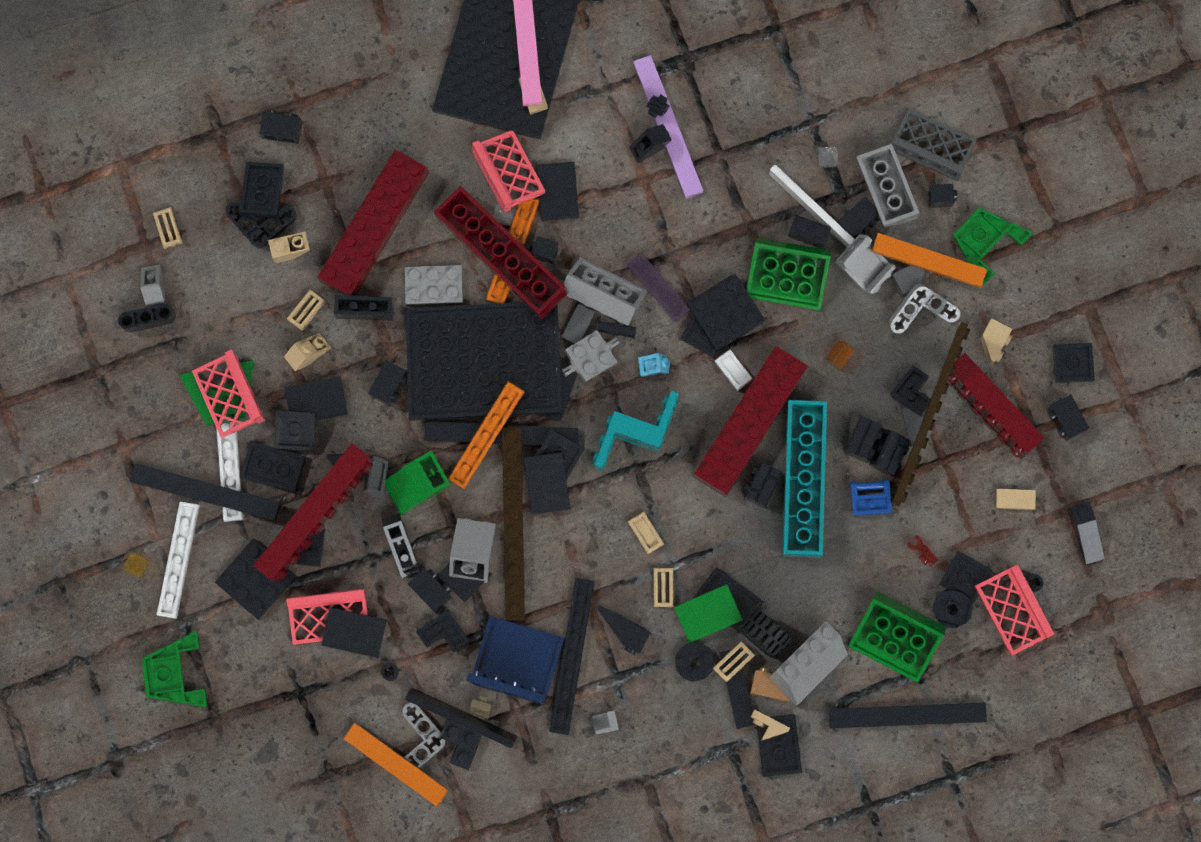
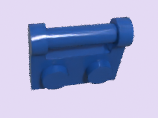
(871, 504)

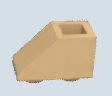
(288, 247)
(993, 340)
(306, 351)

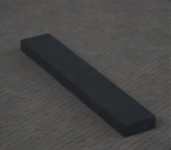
(461, 717)

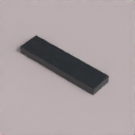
(738, 693)

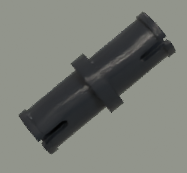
(616, 329)

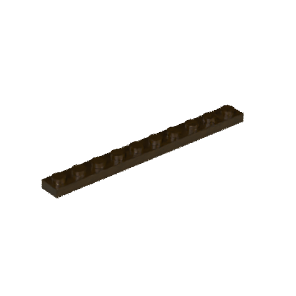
(928, 421)
(513, 524)

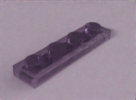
(658, 288)

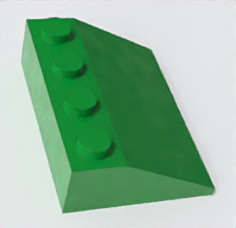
(788, 273)
(897, 636)

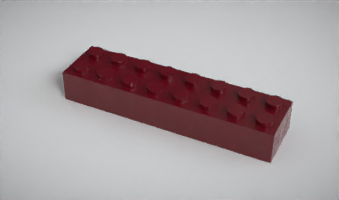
(373, 224)
(501, 252)
(750, 421)
(313, 513)

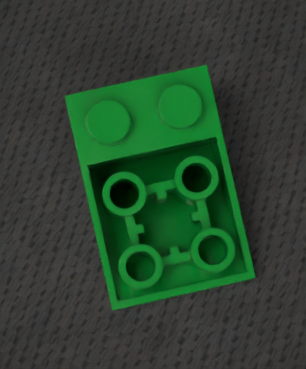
(417, 482)

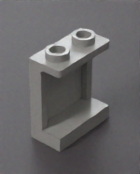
(863, 266)

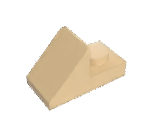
(774, 727)

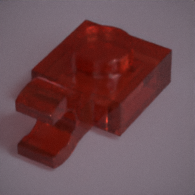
(926, 555)

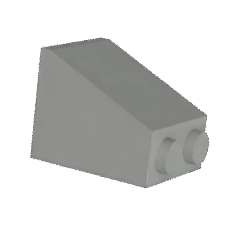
(472, 545)

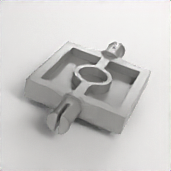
(590, 356)

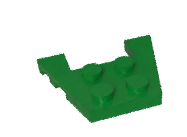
(981, 234)
(196, 395)
(165, 674)

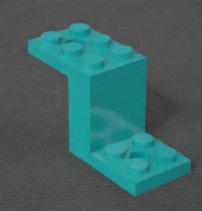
(635, 431)

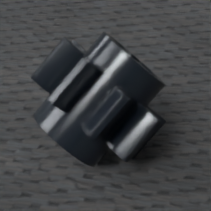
(657, 106)

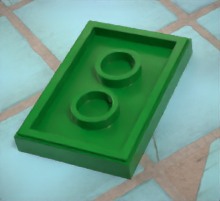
(708, 613)

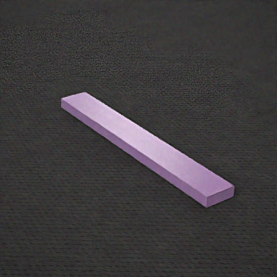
(676, 148)

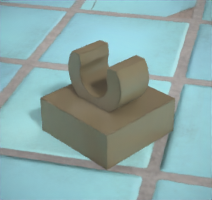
(481, 707)

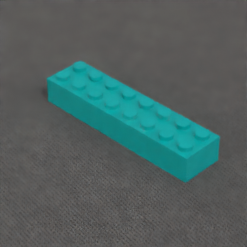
(804, 479)

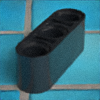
(155, 321)

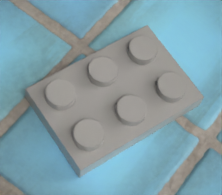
(433, 285)

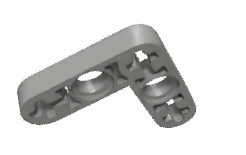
(923, 301)
(426, 736)

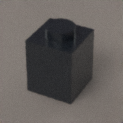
(942, 195)
(544, 249)

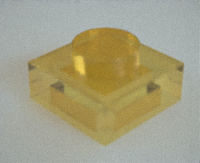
(136, 565)

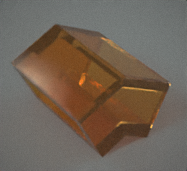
(840, 355)

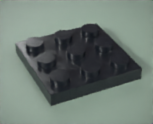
(725, 312)
(249, 585)

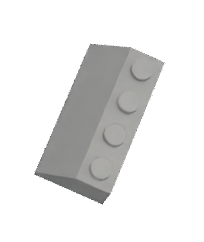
(888, 186)
(604, 291)
(810, 663)

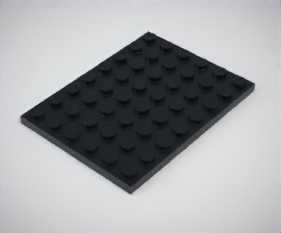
(484, 64)
(470, 352)

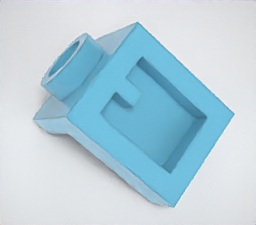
(653, 364)

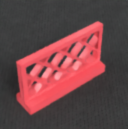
(495, 180)
(244, 389)
(321, 600)
(1030, 606)

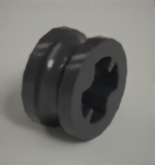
(1040, 580)
(388, 666)

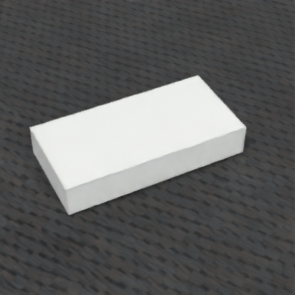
(733, 370)

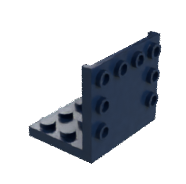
(516, 660)

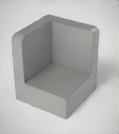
(605, 723)

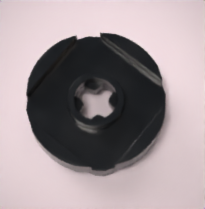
(950, 597)
(697, 672)

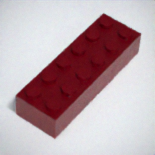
(994, 407)

